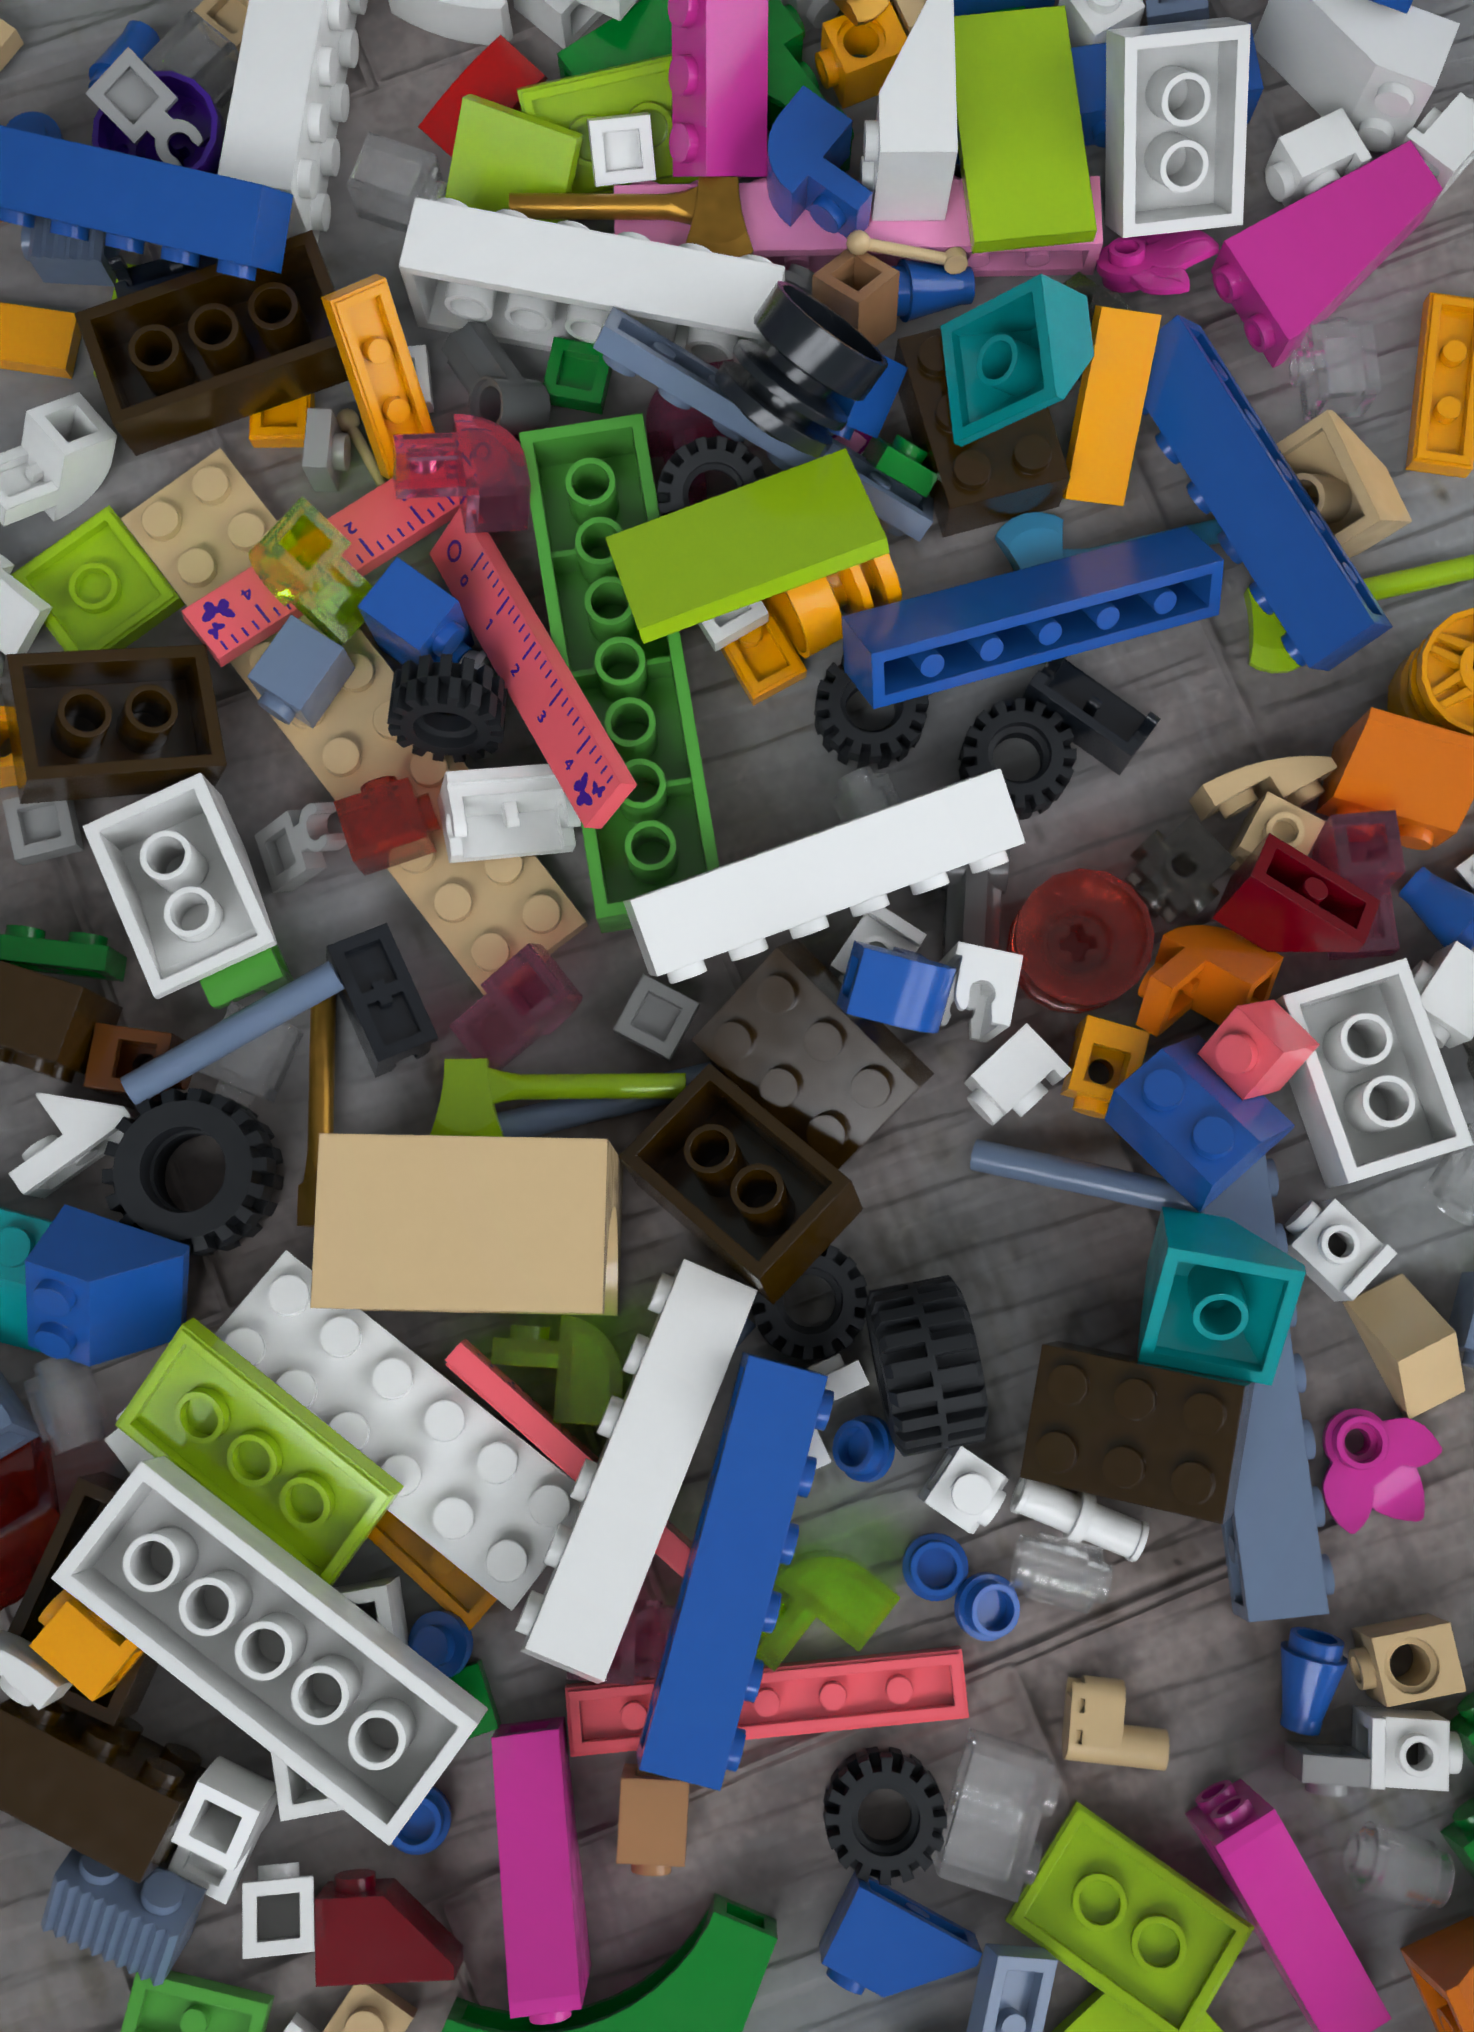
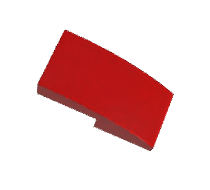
(490, 76)

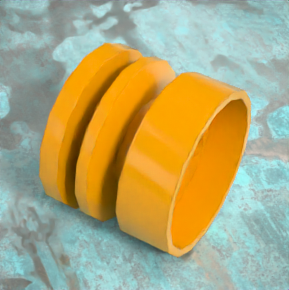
(813, 613)
(1438, 677)

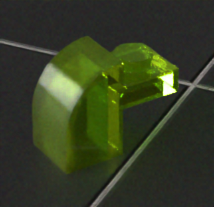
(304, 566)
(585, 1362)
(834, 1590)

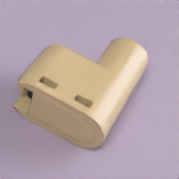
(1097, 1731)

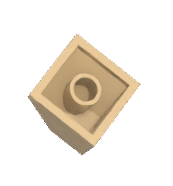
(1345, 482)

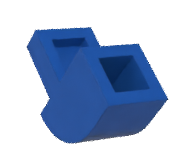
(804, 163)
(896, 987)

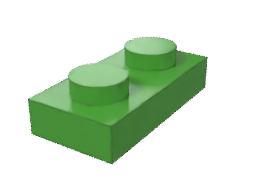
(195, 2005)

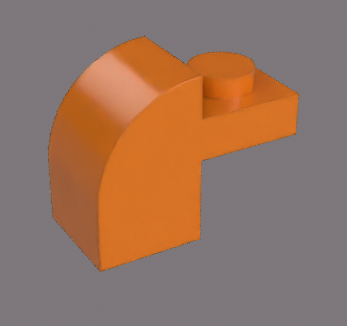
(1204, 972)

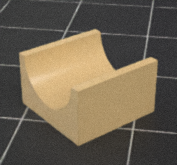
(467, 1224)

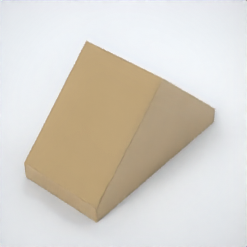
(1408, 1345)

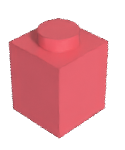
(1258, 1049)

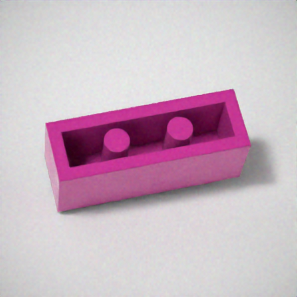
(719, 87)

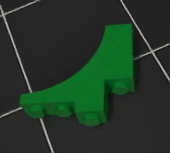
(648, 34)
(697, 1989)

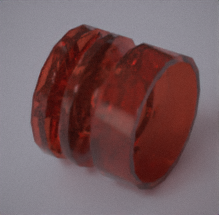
(1101, 913)

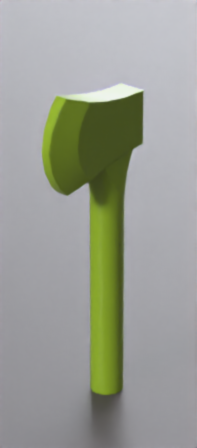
(1265, 630)
(474, 1088)

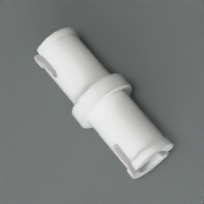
(1080, 1517)

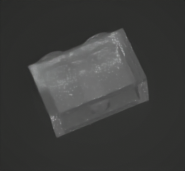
(996, 1815)

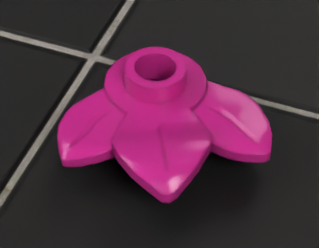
(1154, 262)
(1381, 1473)

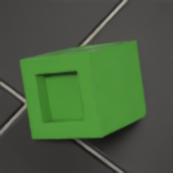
(259, 972)

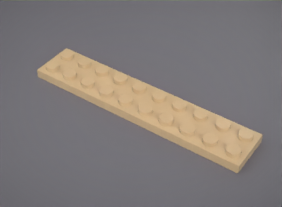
(481, 909)

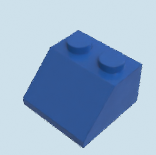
(1193, 1122)
(103, 1288)

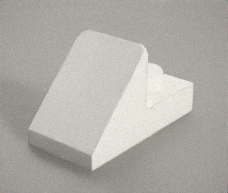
(85, 1132)

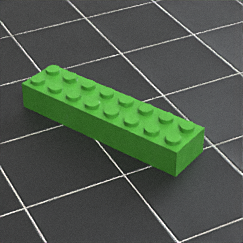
(583, 488)

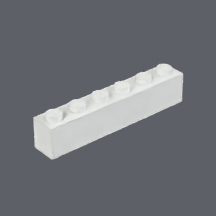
(823, 874)
(638, 1474)

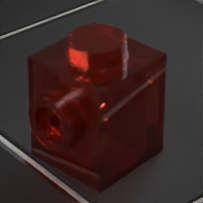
(387, 824)

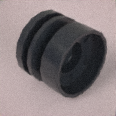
(792, 381)

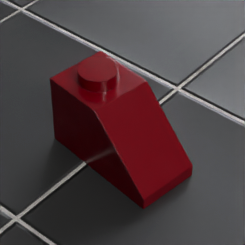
(1294, 903)
(378, 1934)

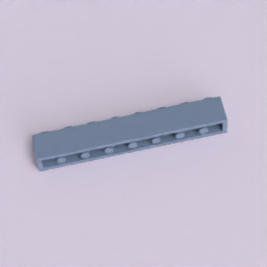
(1274, 1532)

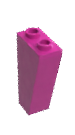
(1321, 249)
(540, 1871)
(1286, 1908)

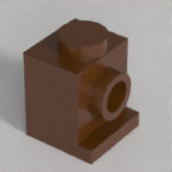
(121, 1050)

